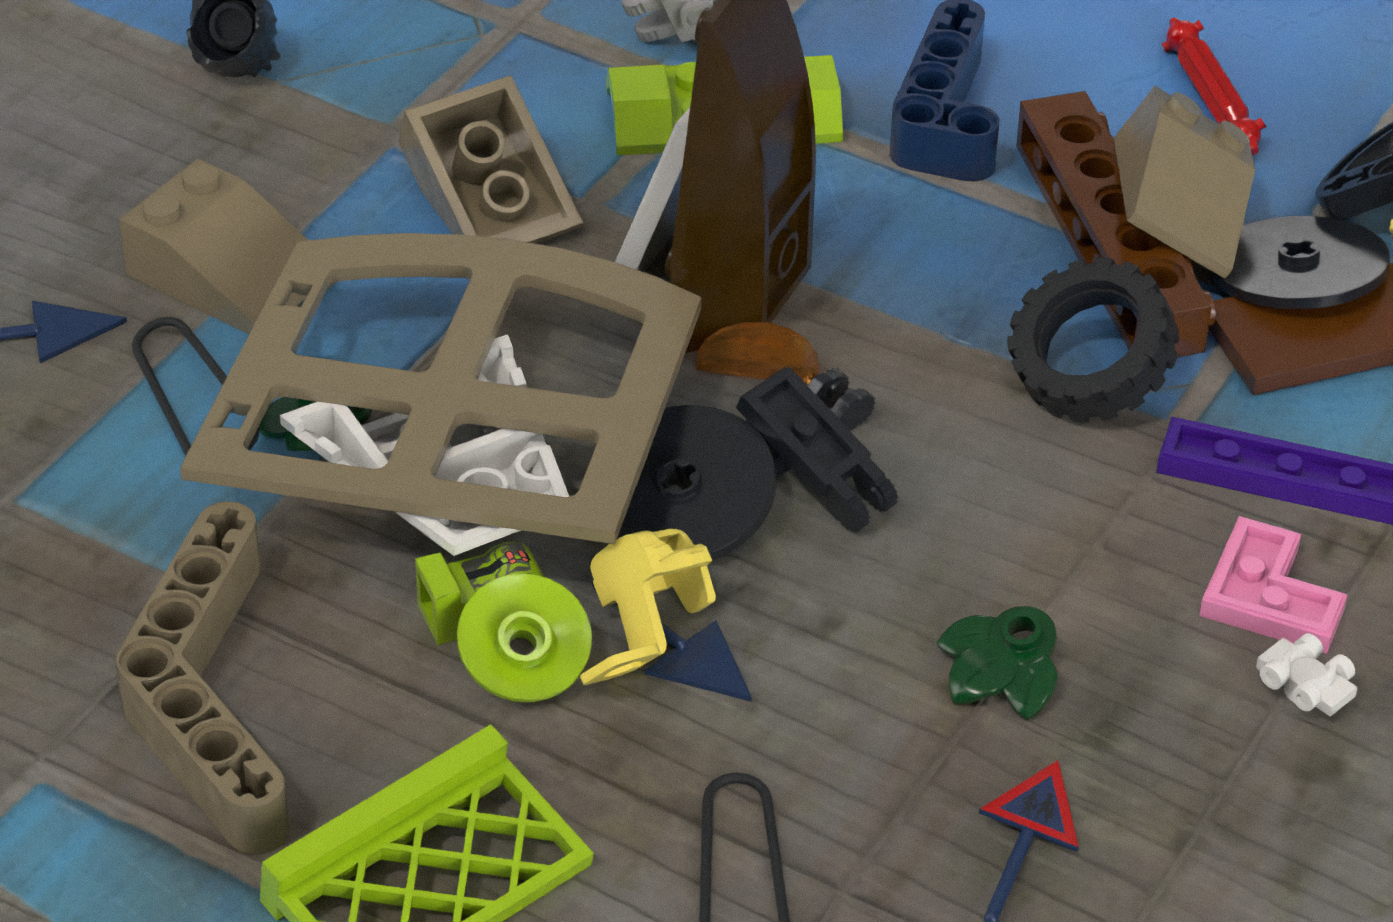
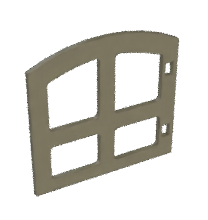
(450, 388)

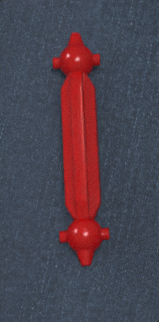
(1211, 79)

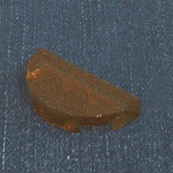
(757, 351)

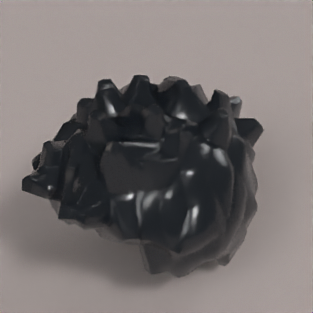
(233, 36)

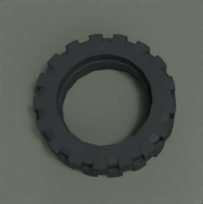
(1125, 380)

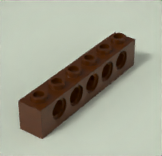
(1079, 176)

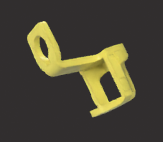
(631, 575)

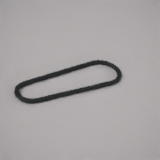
(155, 386)
(706, 842)

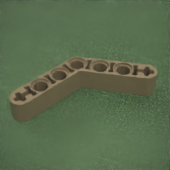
(172, 704)

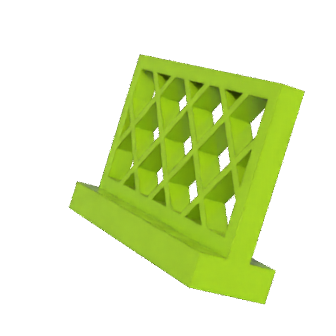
(406, 810)

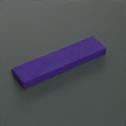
(1278, 469)

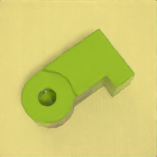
(447, 587)

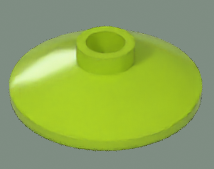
(527, 609)

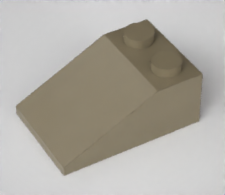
(487, 166)
(1185, 178)
(210, 244)

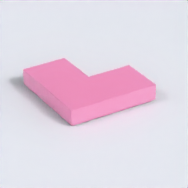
(1257, 596)

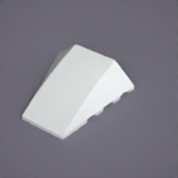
(473, 456)

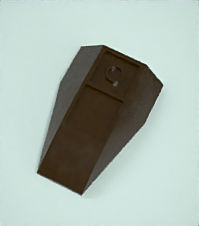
(745, 168)

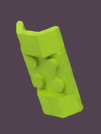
(654, 97)

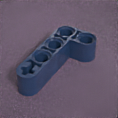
(930, 120)

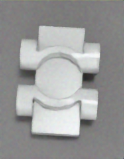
(1305, 678)

